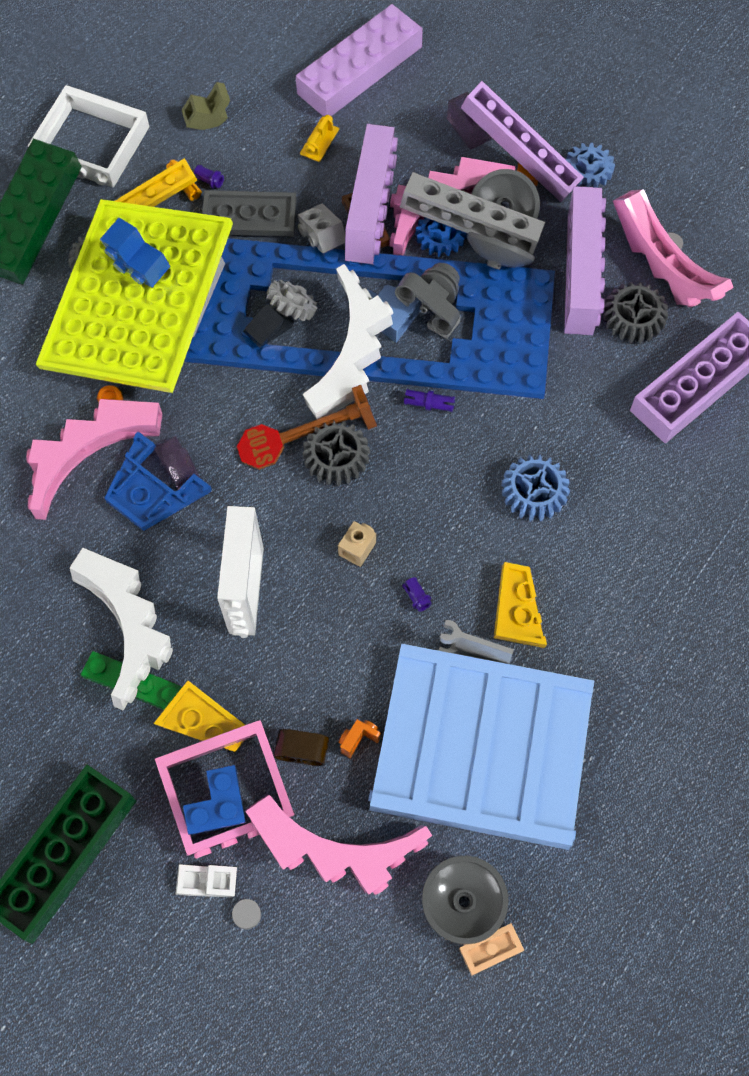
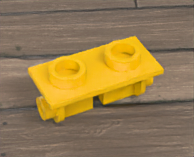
(320, 139)

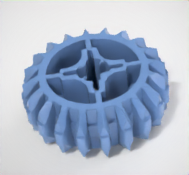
(519, 477)

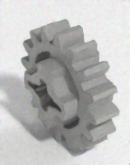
(291, 300)

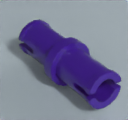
(429, 400)

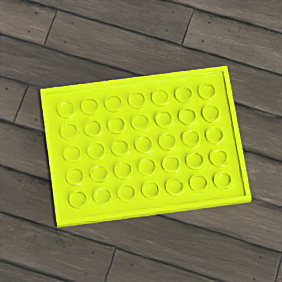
(128, 330)

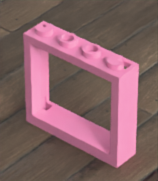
(205, 747)

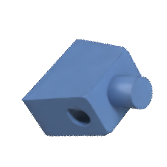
(401, 316)

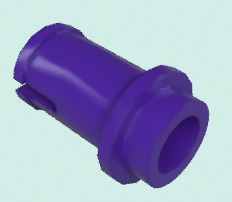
(208, 176)
(417, 595)

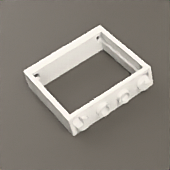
(103, 108)
(240, 571)

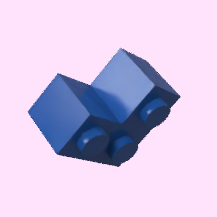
(133, 254)
(223, 809)

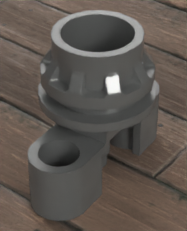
(437, 291)

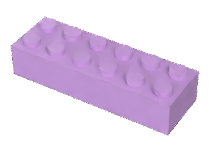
(359, 61)
(370, 194)
(584, 261)
(695, 380)

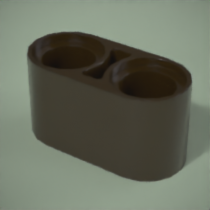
(301, 747)

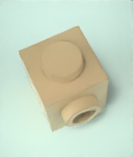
(357, 543)

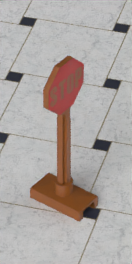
(263, 445)

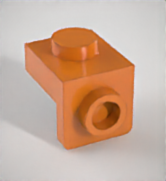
(351, 738)

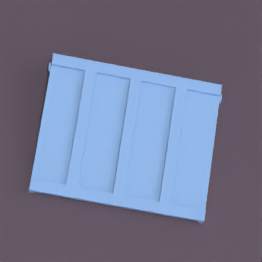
(483, 747)

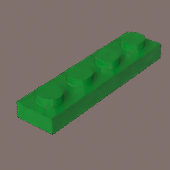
(151, 690)

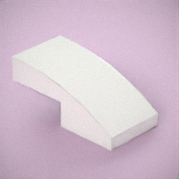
(206, 881)

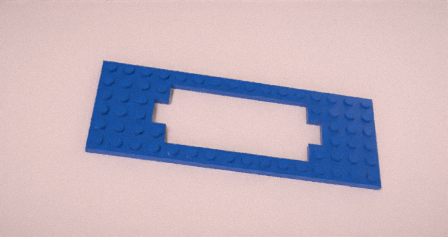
(502, 358)

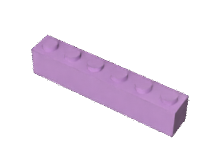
(521, 141)

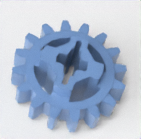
(592, 164)

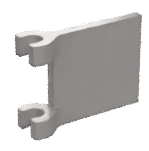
(473, 646)

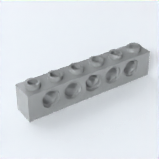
(470, 213)

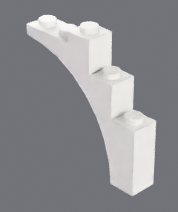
(360, 349)
(118, 589)

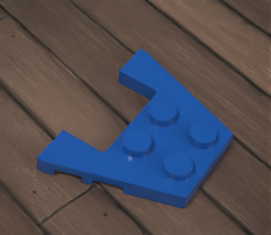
(145, 497)

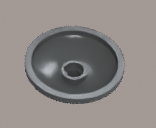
(509, 187)
(498, 252)
(470, 879)

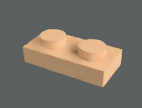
(495, 949)

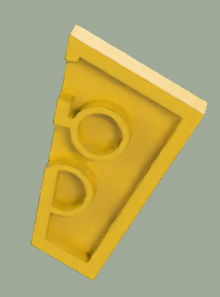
(516, 608)
(198, 716)

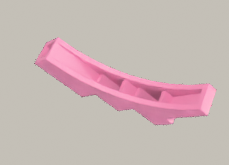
(464, 178)
(647, 236)
(79, 439)
(366, 861)

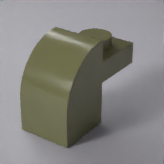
(207, 112)

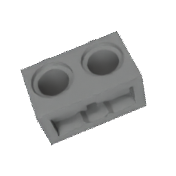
(321, 228)

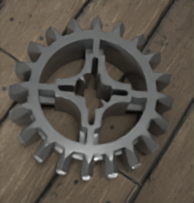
(621, 317)
(319, 445)

